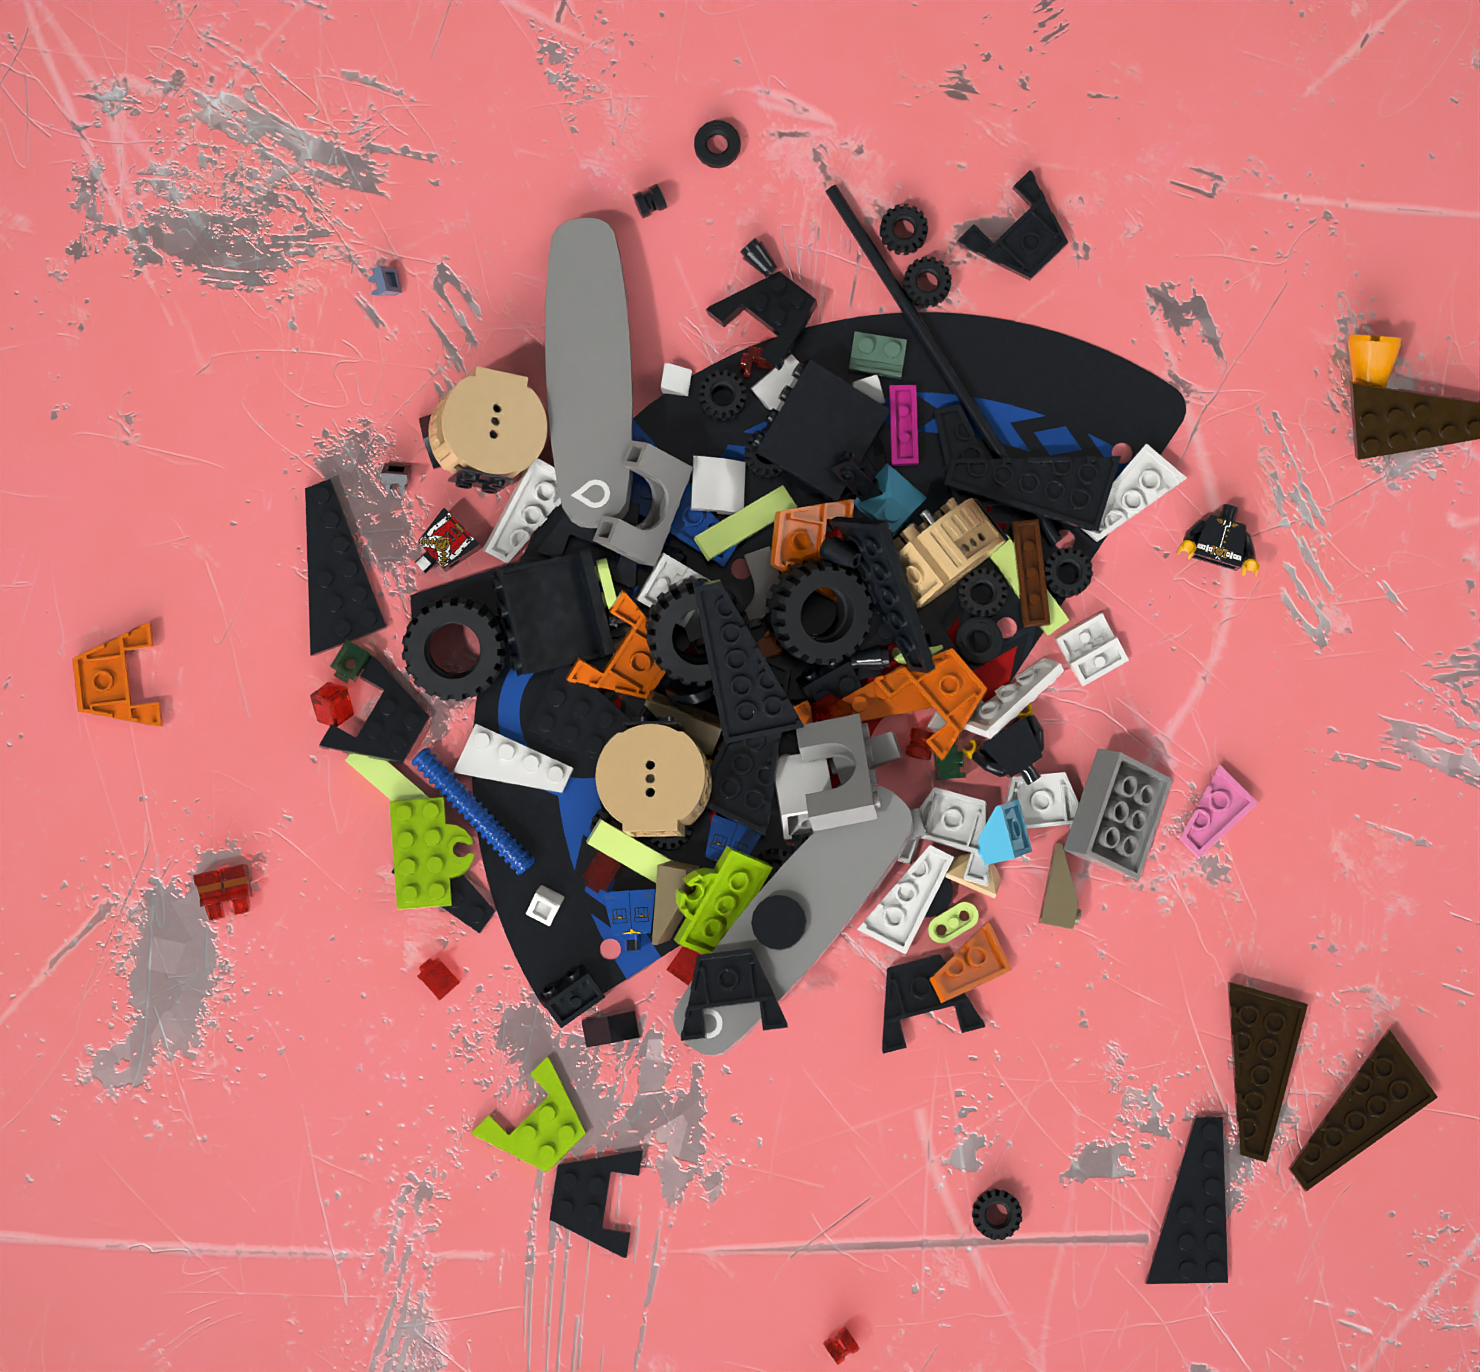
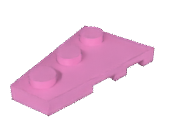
(1218, 811)

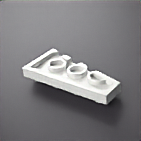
(1136, 488)
(525, 511)
(1013, 698)
(504, 760)
(906, 904)

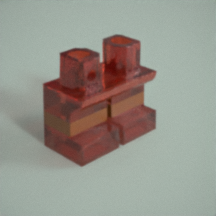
(224, 886)

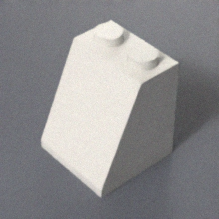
(792, 783)

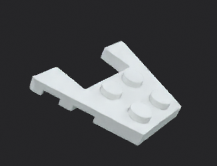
(1045, 801)
(956, 823)

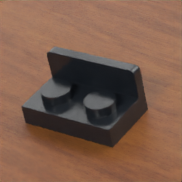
(571, 995)

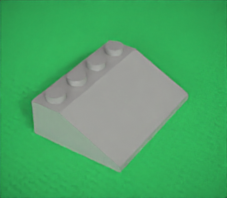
(1118, 813)

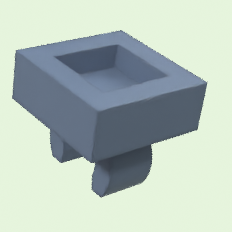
(386, 281)

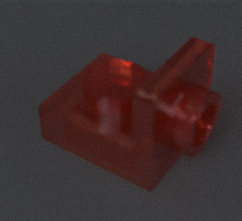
(753, 355)
(437, 977)

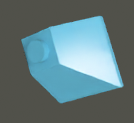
(896, 503)
(1004, 834)

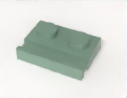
(877, 355)

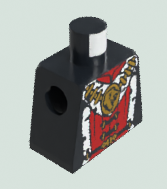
(445, 543)

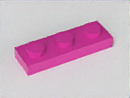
(903, 425)

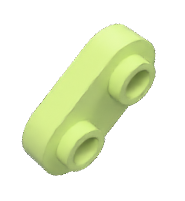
(604, 576)
(952, 922)

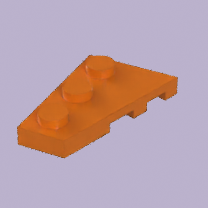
(874, 704)
(971, 966)

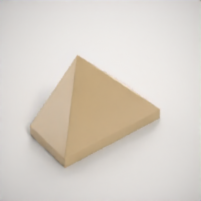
(957, 870)

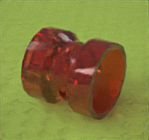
(918, 747)
(835, 1348)

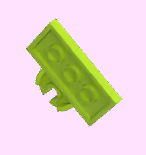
(425, 853)
(718, 898)

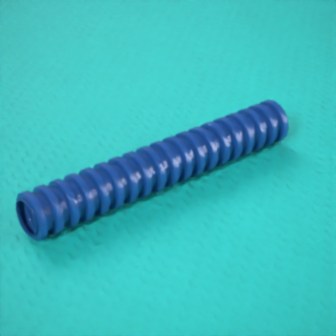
(473, 811)

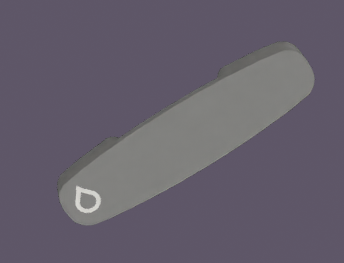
(589, 371)
(830, 882)

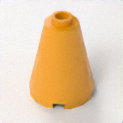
(1372, 358)

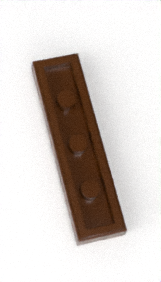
(1030, 573)

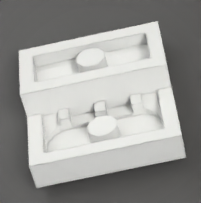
(772, 384)
(717, 485)
(662, 576)
(1091, 649)

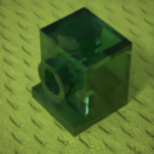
(350, 652)
(950, 766)

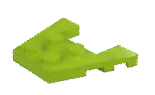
(546, 1132)

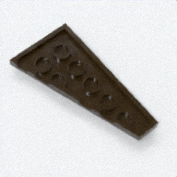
(1408, 420)
(1263, 1051)
(1373, 1104)

